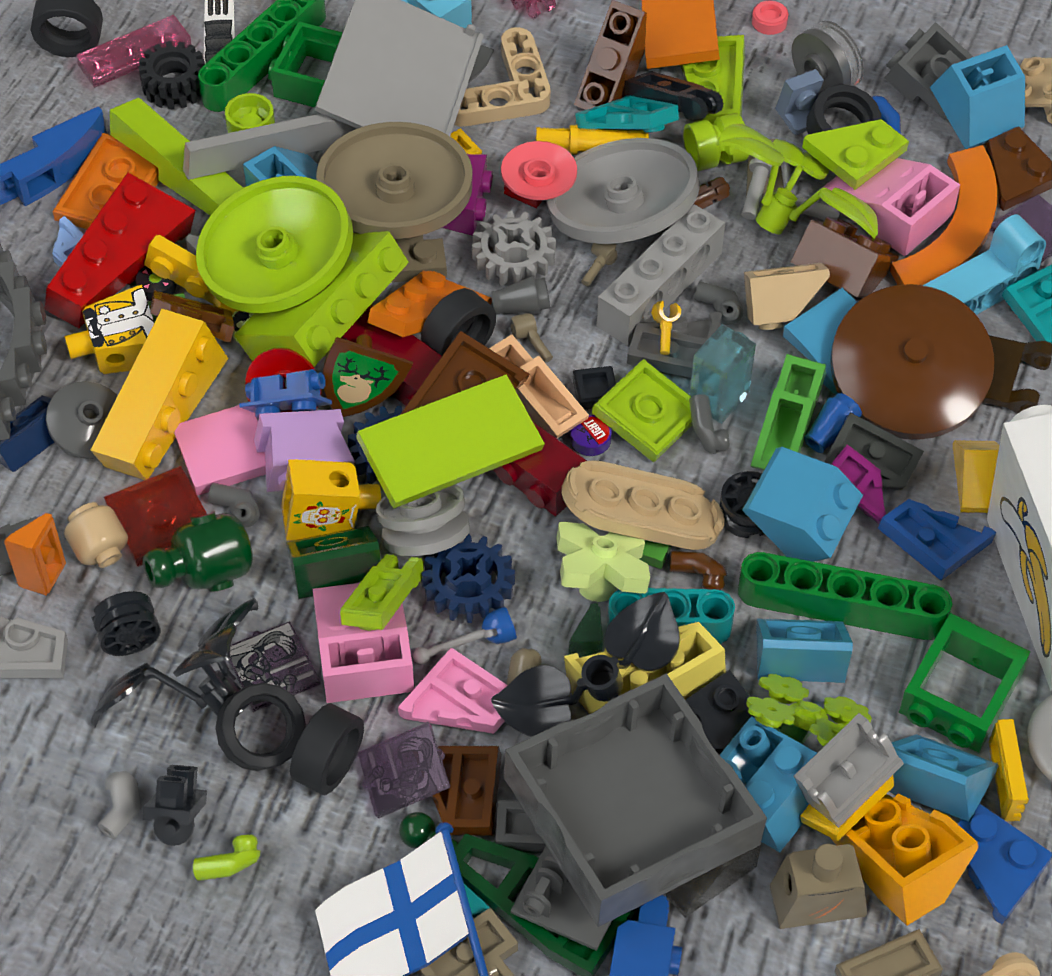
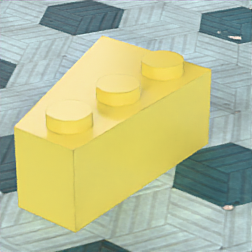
(693, 667)

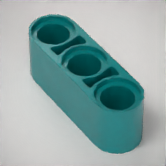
(688, 606)

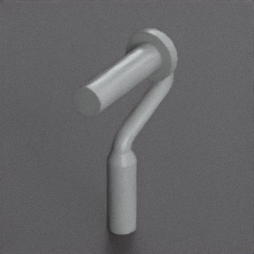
(757, 184)

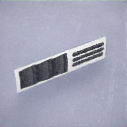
(217, 26)

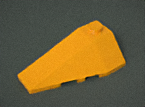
(909, 855)

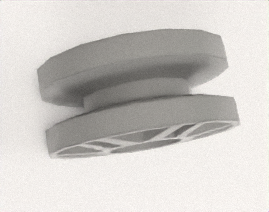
(424, 524)

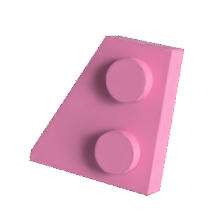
(455, 696)

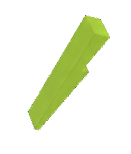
(162, 145)

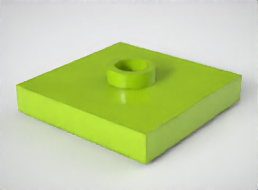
(646, 410)

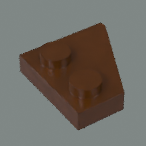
(1019, 167)
(473, 789)

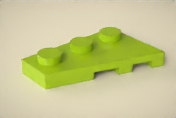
(722, 75)

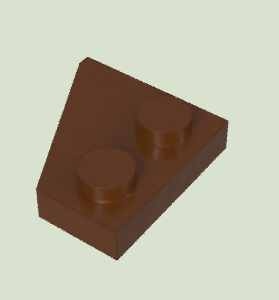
(216, 318)

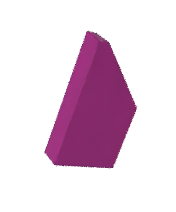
(866, 479)

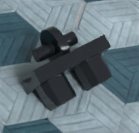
(175, 804)

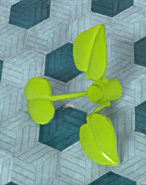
(781, 205)

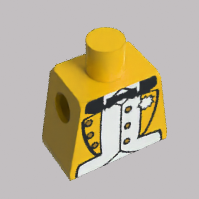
(114, 331)

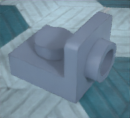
(798, 98)

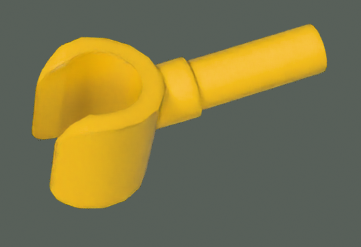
(665, 323)

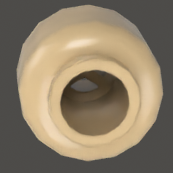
(95, 535)

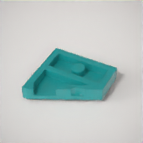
(629, 114)
(1033, 303)

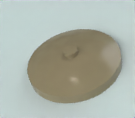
(398, 178)

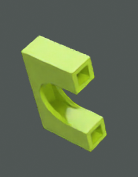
(316, 323)

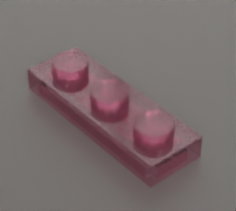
(123, 53)

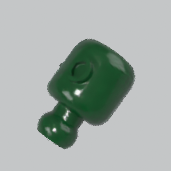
(202, 553)

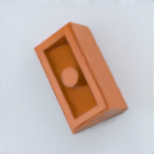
(36, 554)

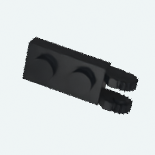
(691, 98)

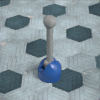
(496, 628)

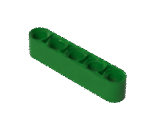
(250, 53)
(822, 597)

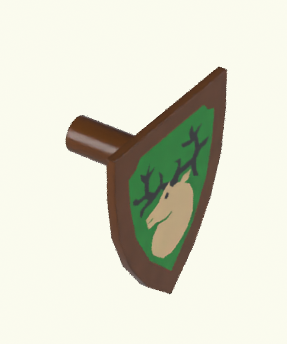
(361, 375)

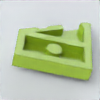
(856, 150)

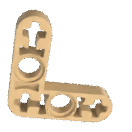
(515, 91)

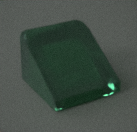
(588, 635)

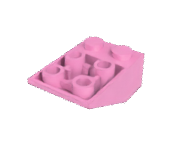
(908, 201)
(358, 660)

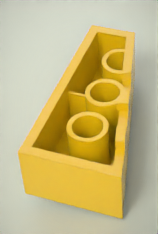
(159, 394)

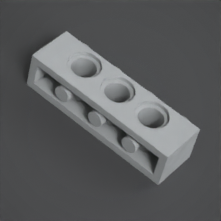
(660, 273)

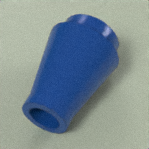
(830, 421)

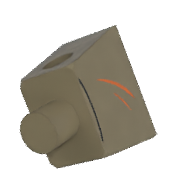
(822, 886)

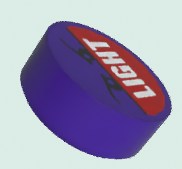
(591, 437)

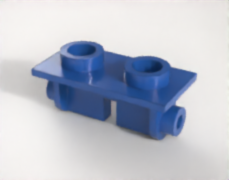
(301, 393)

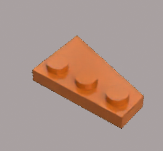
(411, 304)

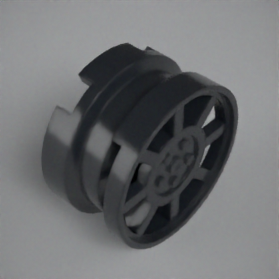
(732, 501)
(125, 621)

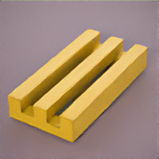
(1009, 774)

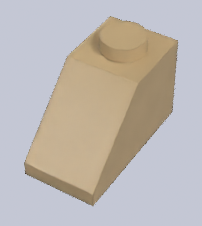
(781, 293)

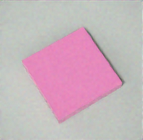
(220, 448)

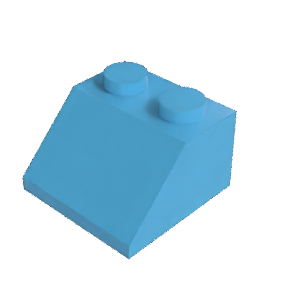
(802, 505)

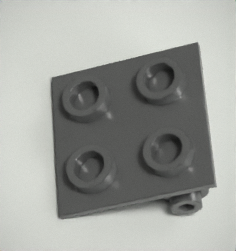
(553, 904)

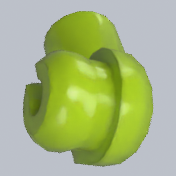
(228, 864)

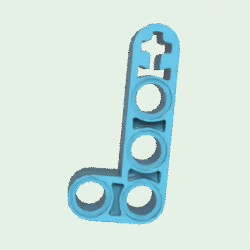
(1012, 256)

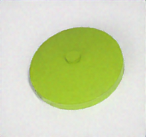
(274, 244)

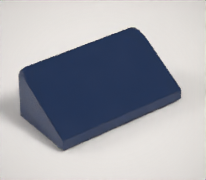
(27, 435)

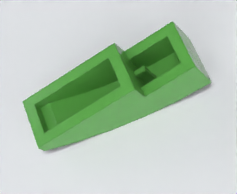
(790, 408)

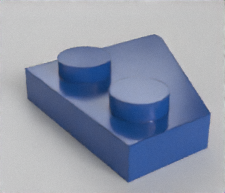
(934, 537)
(1004, 862)

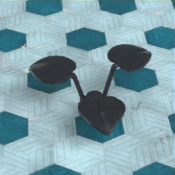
(639, 635)
(213, 648)

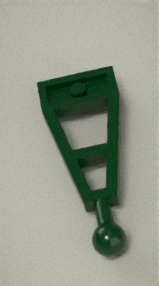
(419, 828)

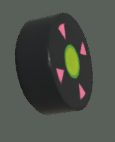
(153, 282)

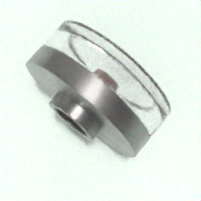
(830, 52)

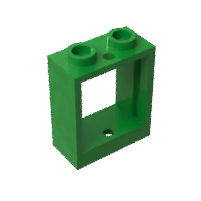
(303, 42)
(980, 650)

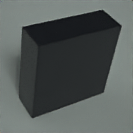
(592, 384)

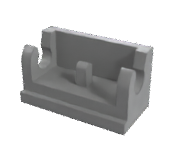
(848, 770)

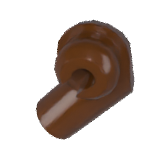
(699, 563)

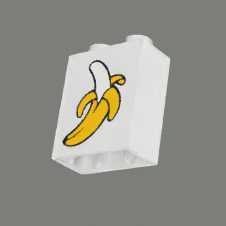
(1023, 521)

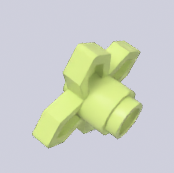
(601, 563)

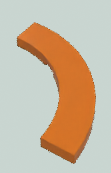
(968, 227)

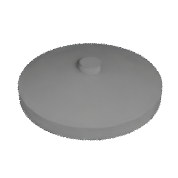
(626, 191)

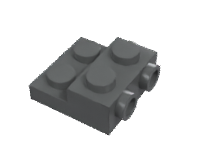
(924, 63)

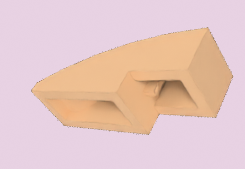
(543, 394)

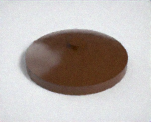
(913, 360)

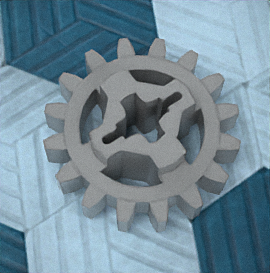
(513, 248)

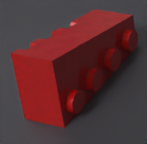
(115, 247)

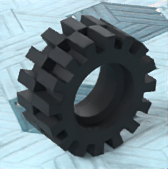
(166, 61)

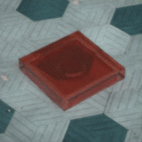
(155, 510)

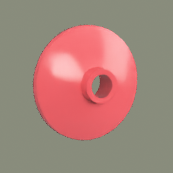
(539, 170)

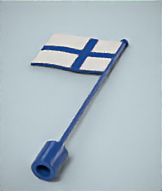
(400, 915)

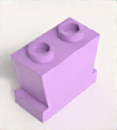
(301, 437)

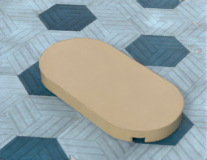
(642, 505)

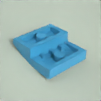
(816, 328)

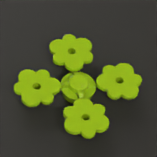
(802, 713)

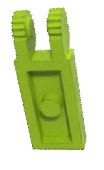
(381, 593)

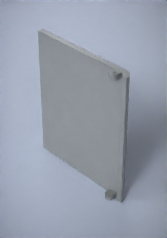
(399, 67)

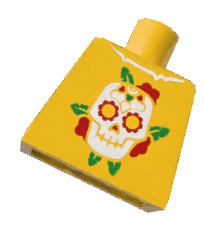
(323, 498)

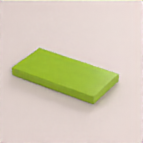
(449, 441)

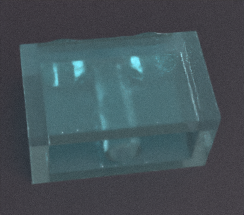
(723, 371)

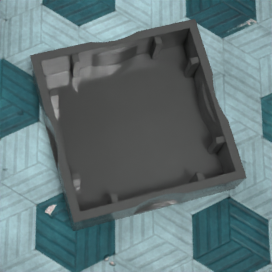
(633, 799)

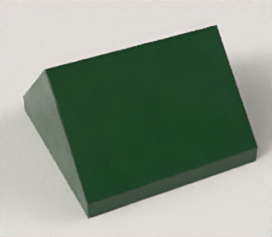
(332, 559)

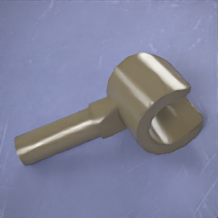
(606, 255)
(525, 326)

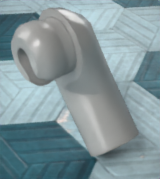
(125, 802)

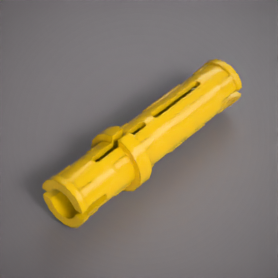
(577, 139)

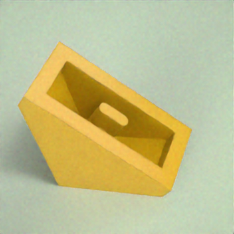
(975, 473)

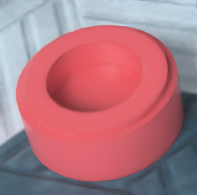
(770, 17)

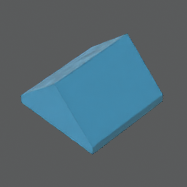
(803, 649)
(941, 776)

